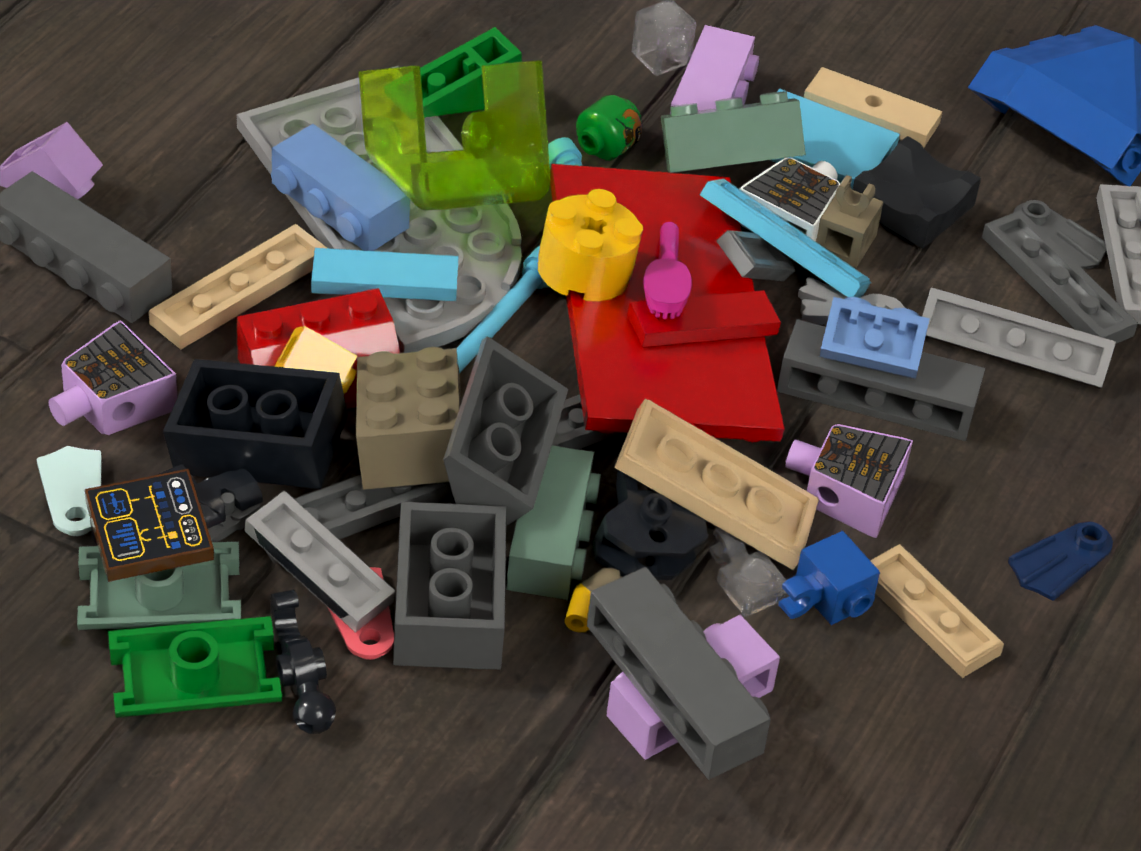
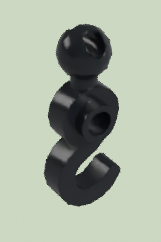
(300, 667)

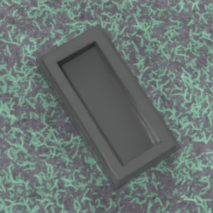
(755, 256)

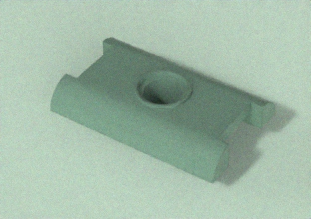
(160, 598)

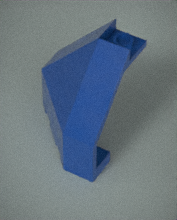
(1076, 89)

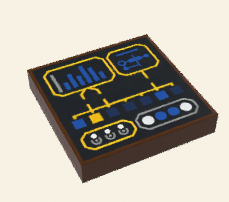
(148, 525)

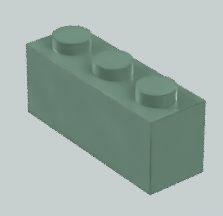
(732, 132)
(547, 538)

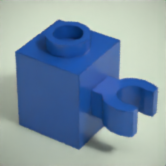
(833, 579)

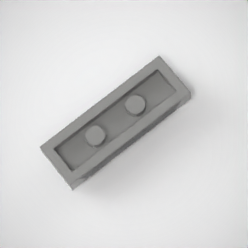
(319, 561)

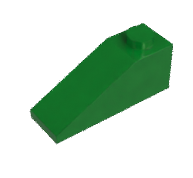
(456, 80)

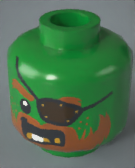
(610, 127)

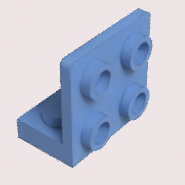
(874, 336)

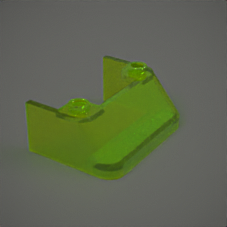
(502, 147)

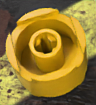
(589, 245)

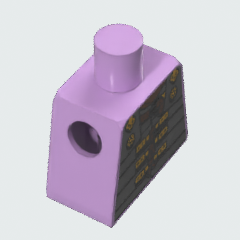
(114, 383)
(853, 474)

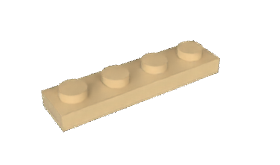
(235, 287)

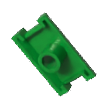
(194, 666)

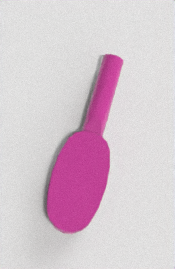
(667, 280)

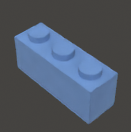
(340, 188)

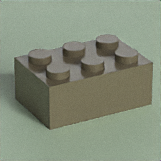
(406, 416)

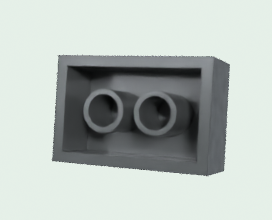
(450, 586)

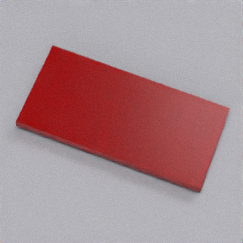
(710, 384)

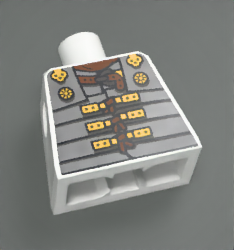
(795, 192)

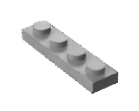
(1121, 227)
(1018, 337)

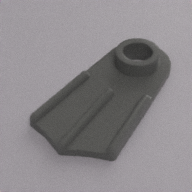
(1072, 238)

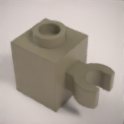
(850, 222)

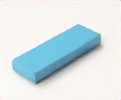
(392, 272)

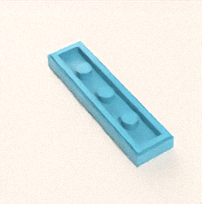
(786, 238)

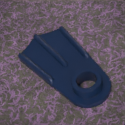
(1061, 559)

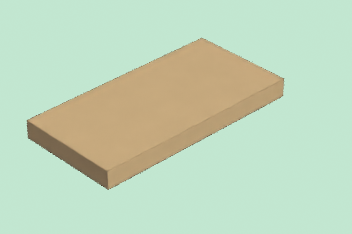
(718, 483)

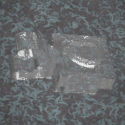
(747, 579)

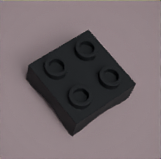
(919, 192)

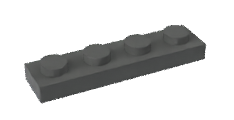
(1058, 278)

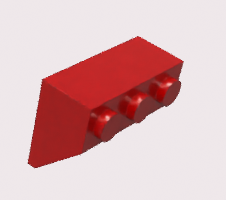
(353, 321)

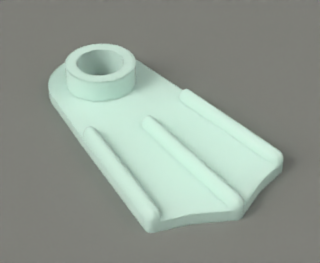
(64, 480)

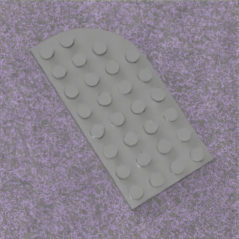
(481, 236)

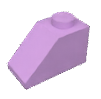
(57, 157)

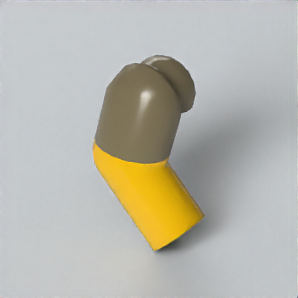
(578, 608)

